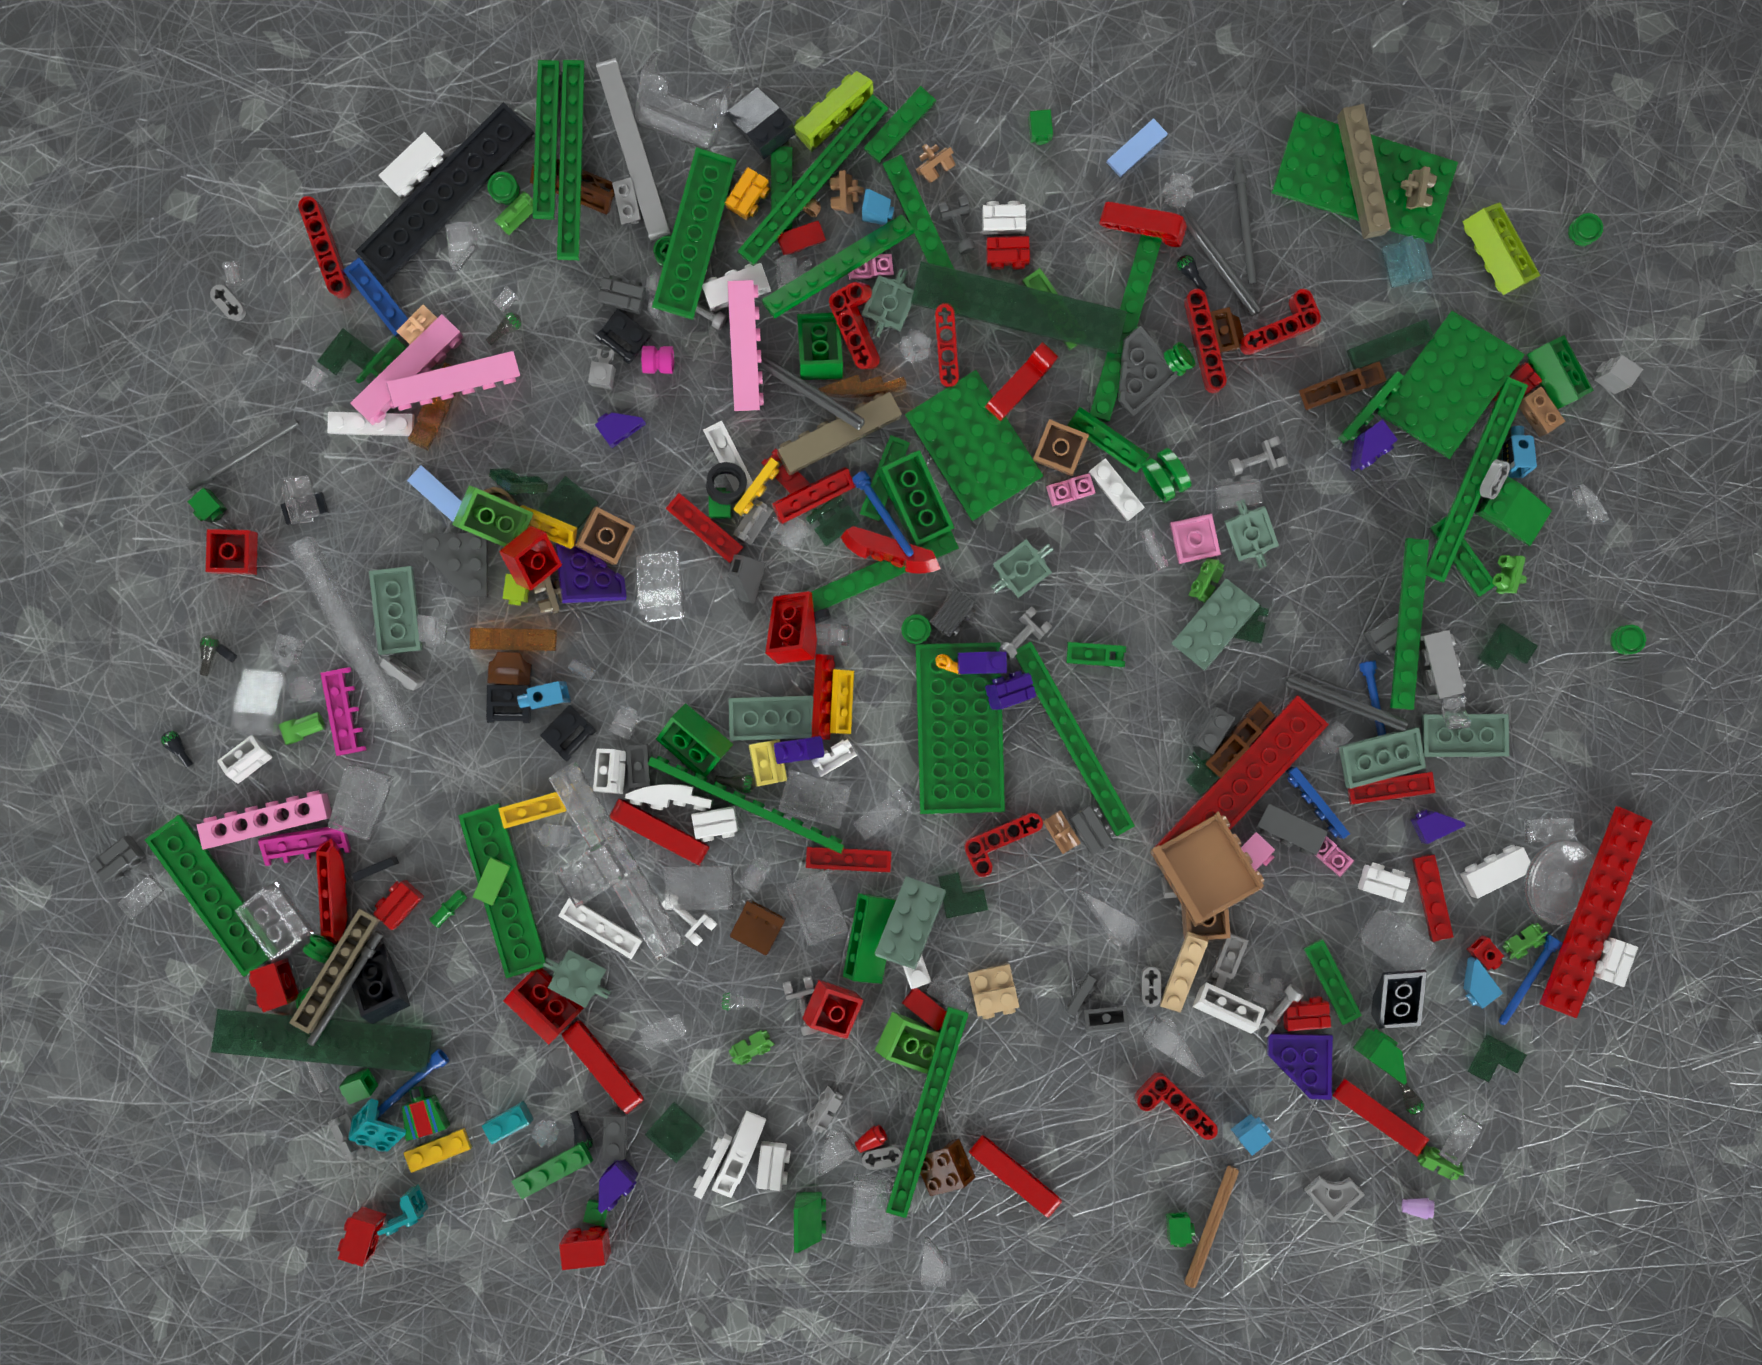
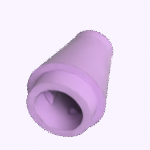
(1419, 1207)

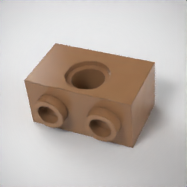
(1540, 412)

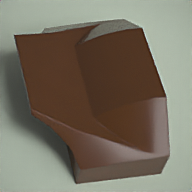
(1227, 329)
(509, 669)

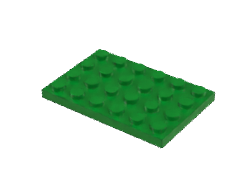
(1451, 384)
(972, 447)

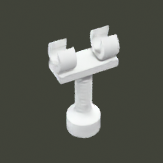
(705, 919)

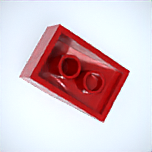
(792, 628)

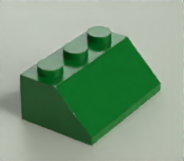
(1560, 372)
(694, 741)
(1383, 1053)

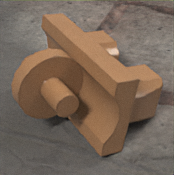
(943, 157)
(848, 192)
(1061, 832)

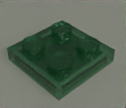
(569, 503)
(675, 1132)

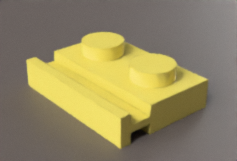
(764, 764)

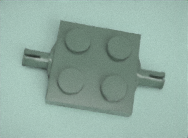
(889, 303)
(1251, 533)
(1022, 568)
(576, 978)

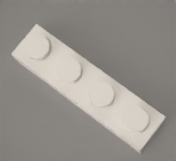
(355, 424)
(726, 451)
(601, 928)

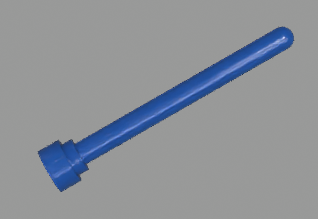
(862, 481)
(1368, 669)
(1551, 945)
(437, 1060)

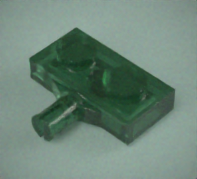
(1202, 776)

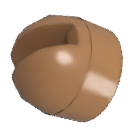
(812, 208)

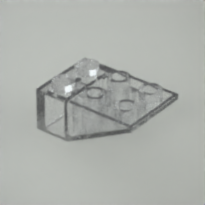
(659, 586)

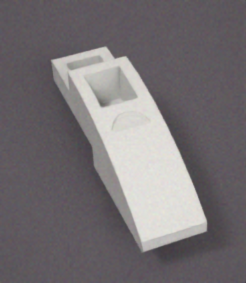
(660, 796)
(739, 1154)

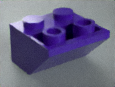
(1371, 443)
(615, 1181)

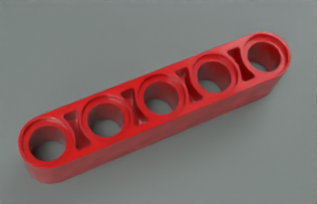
(320, 238)
(1208, 331)
(659, 831)
(602, 1066)
(1380, 1117)
(1015, 1176)

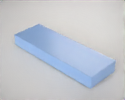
(1137, 148)
(435, 492)

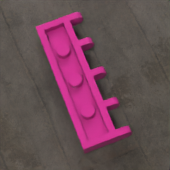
(341, 712)
(300, 843)

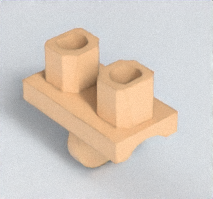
(416, 324)

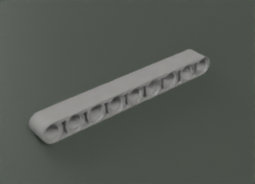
(633, 149)

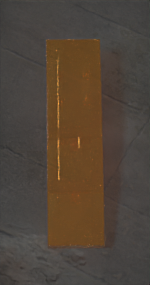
(854, 388)
(430, 420)
(513, 639)

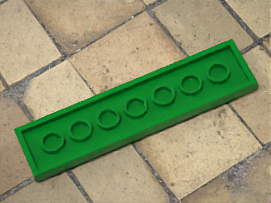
(694, 233)
(207, 891)
(511, 914)

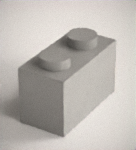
(1617, 374)

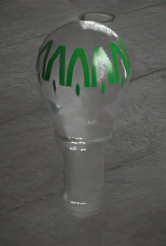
(732, 1001)

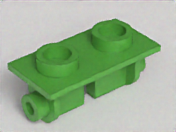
(515, 213)
(1210, 571)
(1518, 947)
(759, 1045)
(1432, 1159)

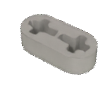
(231, 300)
(1494, 479)
(1156, 986)
(882, 1162)

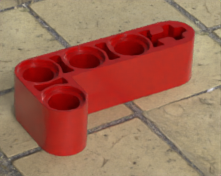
(1144, 221)
(858, 326)
(1279, 329)
(1022, 381)
(1004, 839)
(1181, 1107)

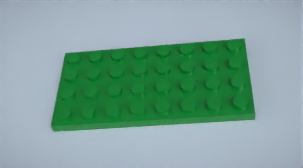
(1318, 175)
(957, 735)

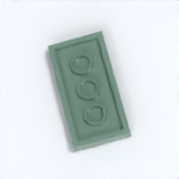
(395, 610)
(1215, 624)
(770, 717)
(1484, 738)
(1382, 757)
(910, 923)

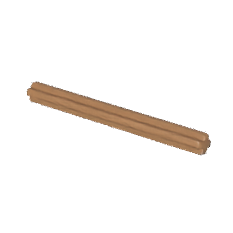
(1211, 1226)

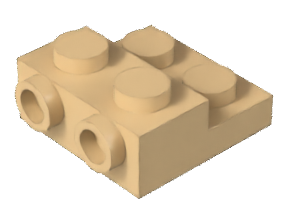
(993, 991)

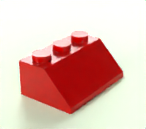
(542, 1007)

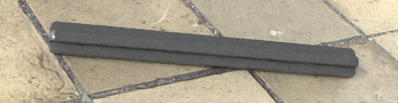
(1221, 264)
(812, 393)
(1346, 702)

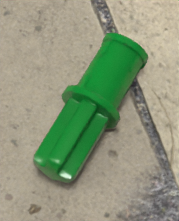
(448, 908)

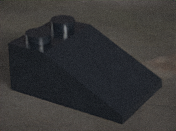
(761, 122)
(379, 987)
(1399, 999)

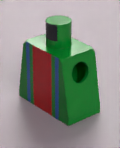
(423, 1115)

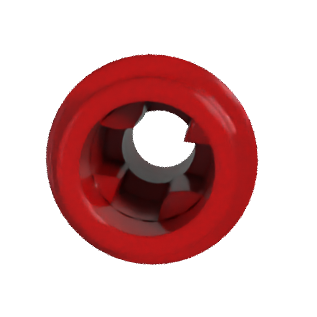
(872, 1138)

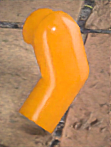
(945, 662)

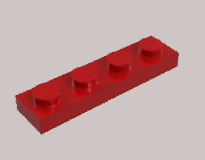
(813, 495)
(704, 527)
(822, 695)
(1393, 788)
(849, 859)
(1432, 897)

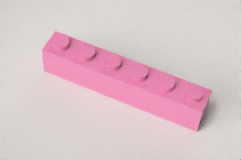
(743, 345)
(417, 358)
(453, 379)

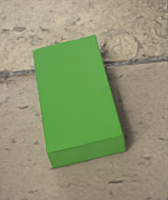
(491, 881)

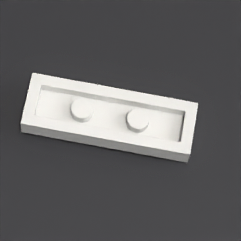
(1116, 489)
(711, 1165)

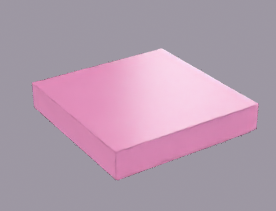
(1195, 538)

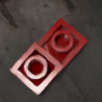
(801, 238)
(925, 1008)

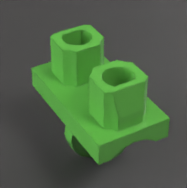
(1511, 574)

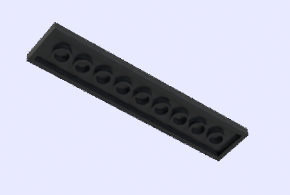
(445, 192)

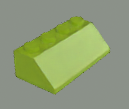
(834, 110)
(1500, 248)

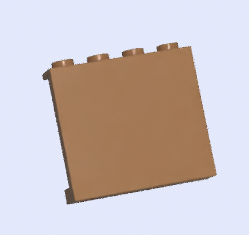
(1207, 869)

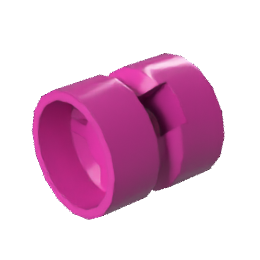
(657, 359)

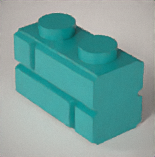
(507, 1122)

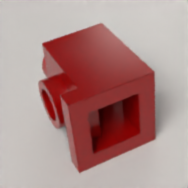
(1480, 949)

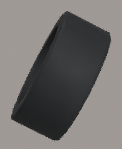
(726, 468)

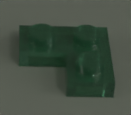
(345, 347)
(518, 484)
(1505, 642)
(959, 903)
(1493, 1053)

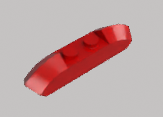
(885, 548)
(331, 891)

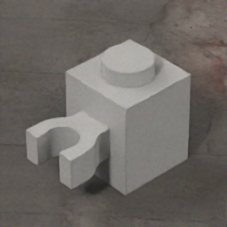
(602, 372)

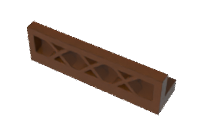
(591, 192)

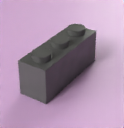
(1292, 830)

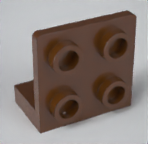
(757, 927)
(946, 1169)

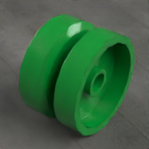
(1166, 475)

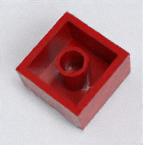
(231, 551)
(530, 558)
(274, 985)
(832, 1009)
(361, 1236)
(585, 1248)

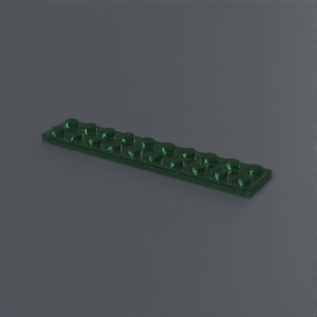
(1019, 307)
(338, 1044)

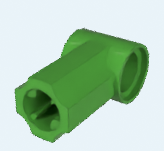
(296, 730)

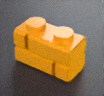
(747, 194)

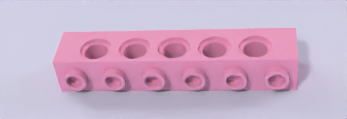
(210, 832)

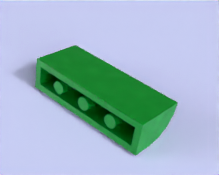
(867, 929)

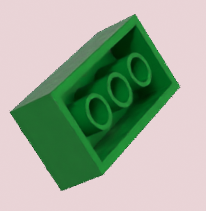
(915, 498)

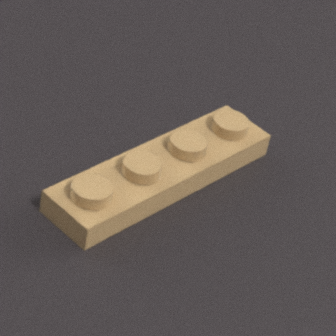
(1184, 971)

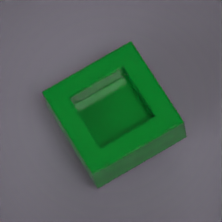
(592, 1214)

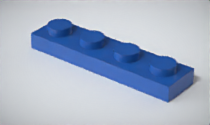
(376, 295)
(1322, 810)

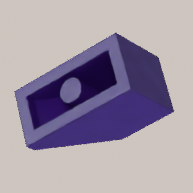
(618, 427)
(982, 663)
(1433, 825)

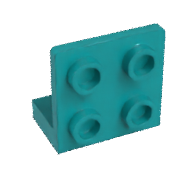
(373, 1133)
(412, 1205)

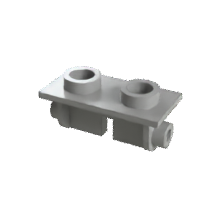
(626, 201)
(753, 522)
(819, 1117)
(340, 1128)

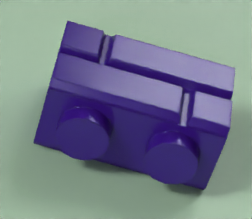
(1010, 691)
(799, 750)

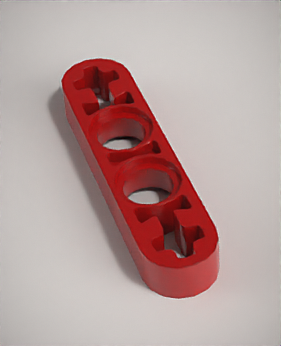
(943, 345)

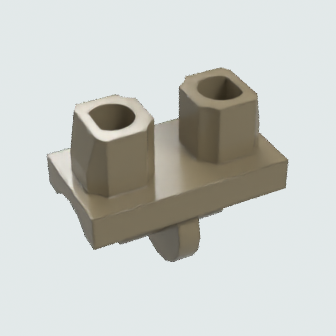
(1417, 186)
(549, 604)

